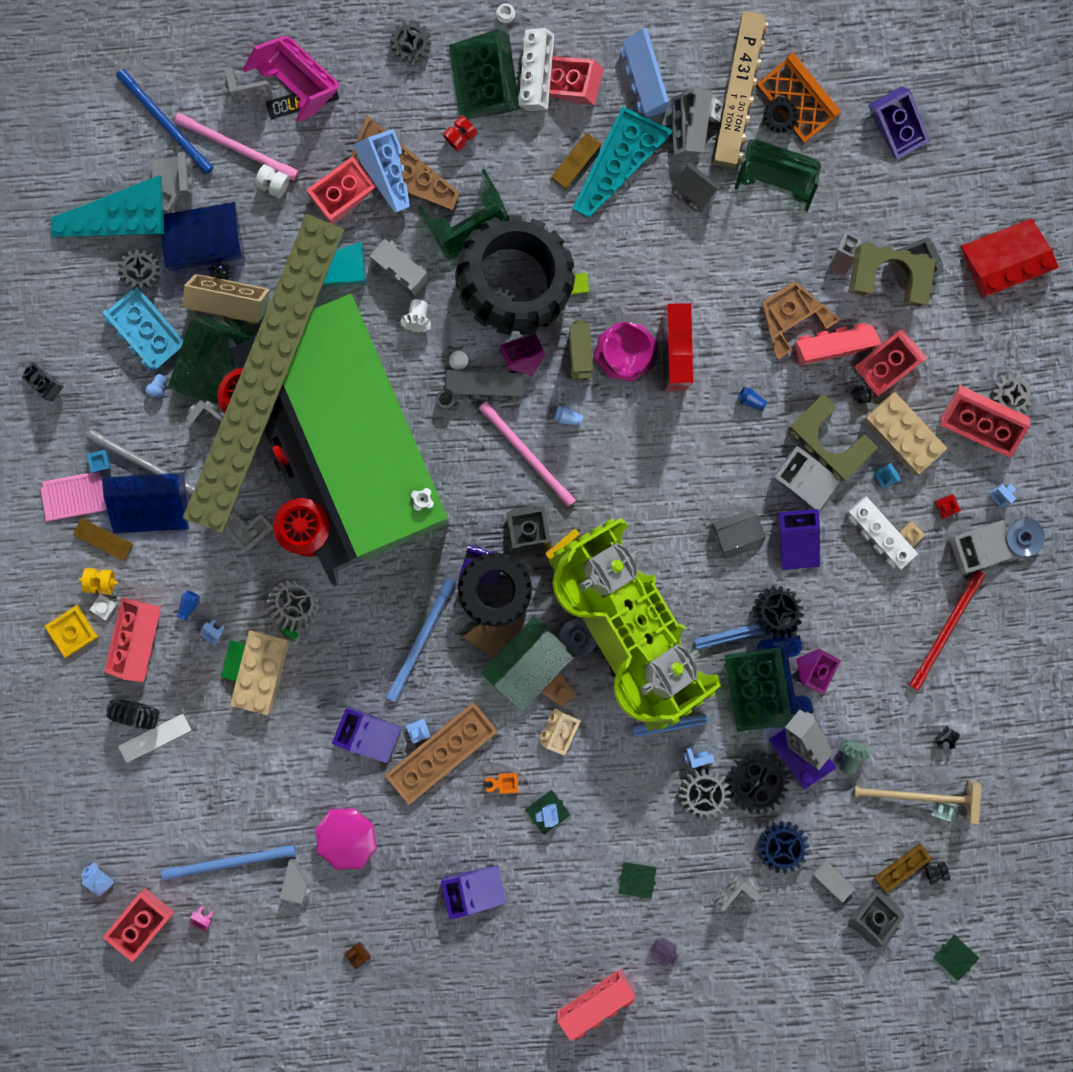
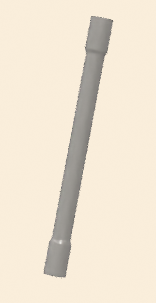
(103, 441)

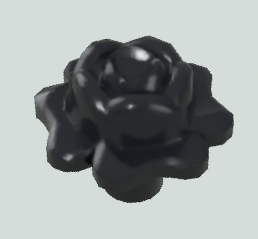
(220, 270)
(862, 394)

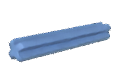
(728, 636)
(684, 722)

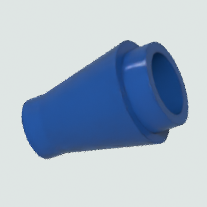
(750, 398)
(187, 604)

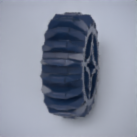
(772, 834)

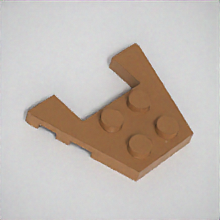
(788, 309)

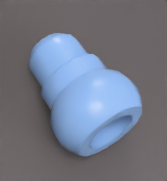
(156, 387)

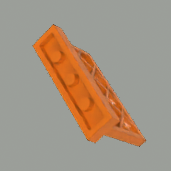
(813, 88)

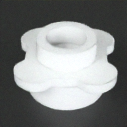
(422, 504)

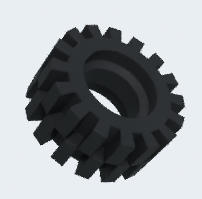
(769, 115)

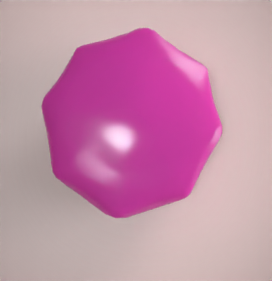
(626, 351)
(345, 839)

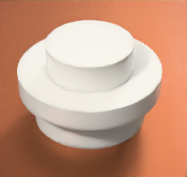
(505, 13)
(458, 360)

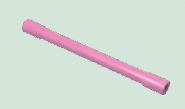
(191, 125)
(493, 417)

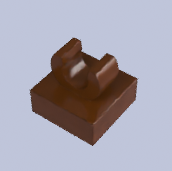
(357, 955)

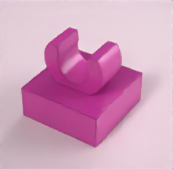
(200, 921)

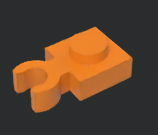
(506, 783)

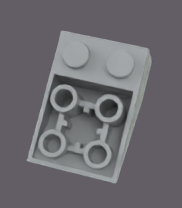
(806, 478)
(981, 547)

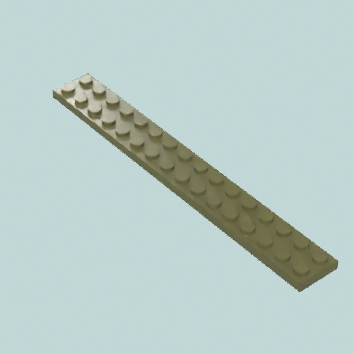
(263, 374)

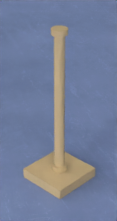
(971, 800)

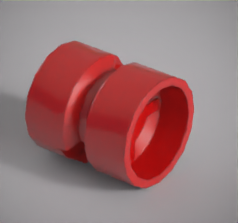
(455, 138)

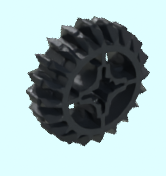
(793, 612)
(133, 714)

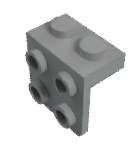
(245, 93)
(175, 173)
(198, 413)
(737, 884)

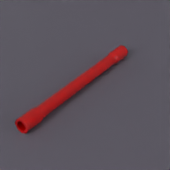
(921, 674)

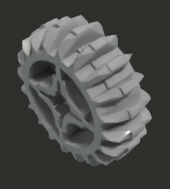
(288, 592)
(698, 800)

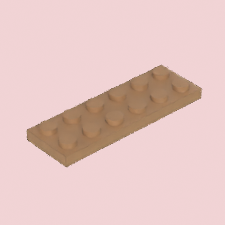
(441, 753)

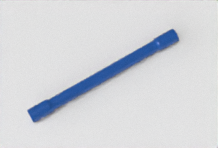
(131, 85)

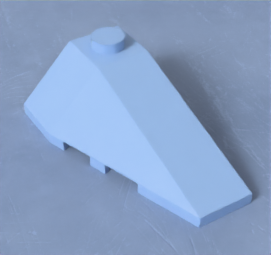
(382, 163)

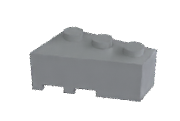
(690, 121)

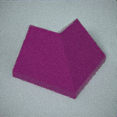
(523, 354)
(817, 669)

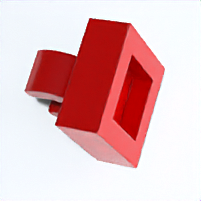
(947, 506)

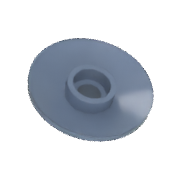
(1034, 537)
(567, 635)

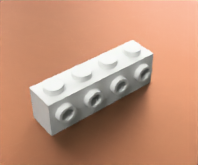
(536, 69)
(881, 533)

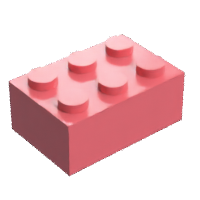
(138, 925)

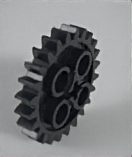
(773, 790)

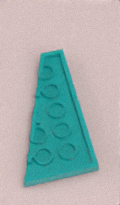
(624, 151)
(123, 213)

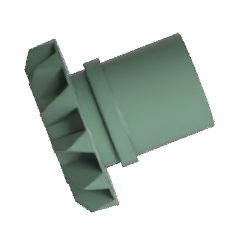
(852, 755)

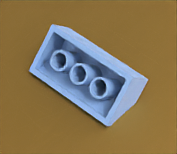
(644, 73)

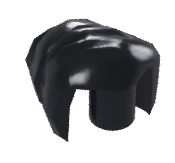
(947, 738)

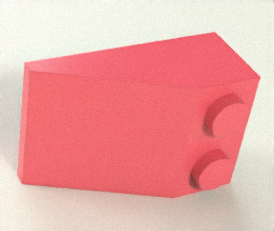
(575, 79)
(340, 190)
(890, 362)

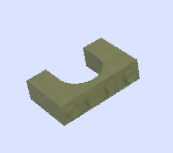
(917, 270)
(580, 350)
(806, 430)

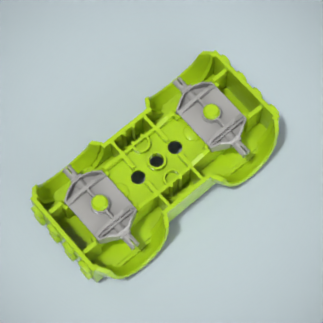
(652, 679)

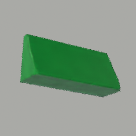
(233, 660)

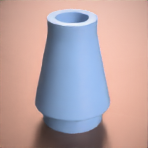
(567, 416)

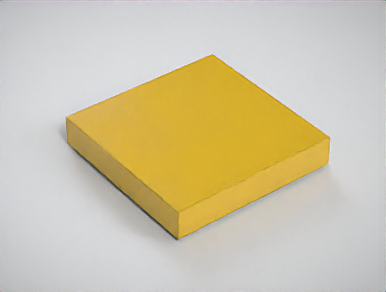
(71, 631)

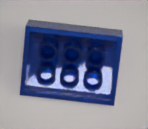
(201, 237)
(146, 502)

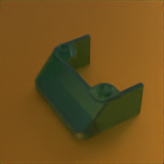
(781, 169)
(452, 239)

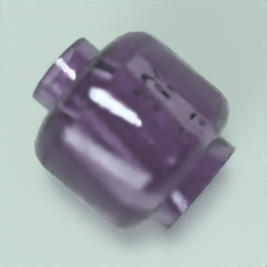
(663, 952)

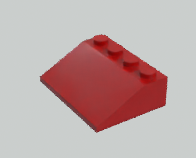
(1009, 258)

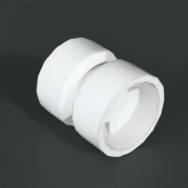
(273, 182)

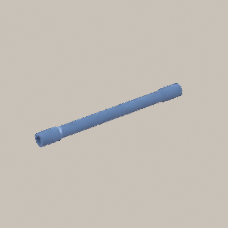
(398, 684)
(178, 872)

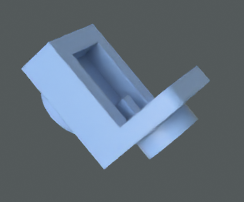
(96, 880)

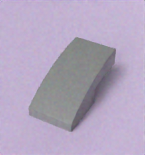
(834, 881)

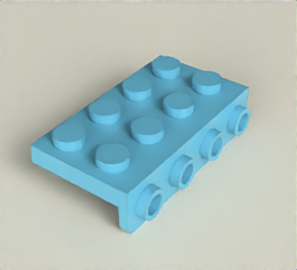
(144, 329)

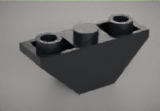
(42, 382)

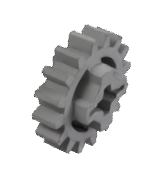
(1014, 386)

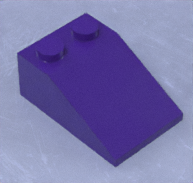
(899, 121)
(801, 770)

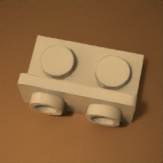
(559, 732)

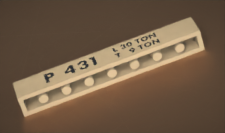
(739, 89)

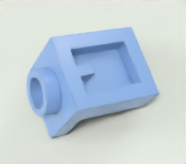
(701, 759)

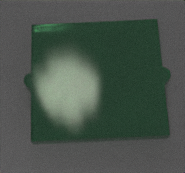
(536, 807)
(637, 880)
(956, 957)

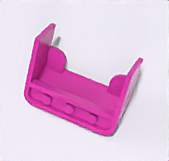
(296, 70)

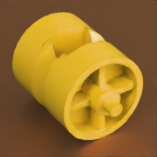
(95, 581)

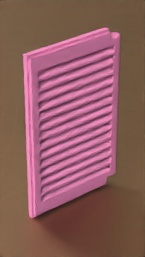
(72, 496)

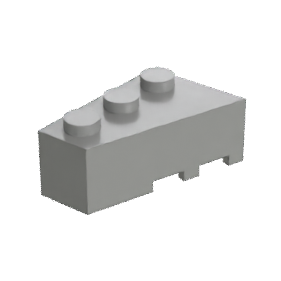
(400, 266)
(807, 739)

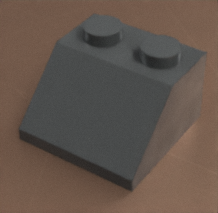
(695, 188)

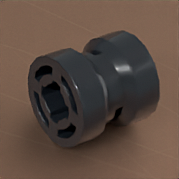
(935, 873)

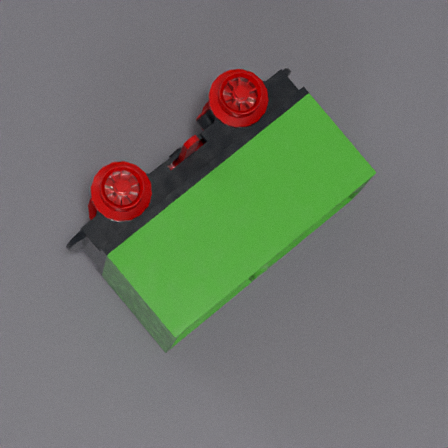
(342, 446)

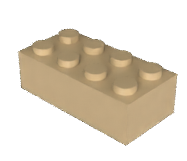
(225, 298)
(904, 434)
(260, 672)

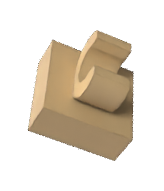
(912, 533)

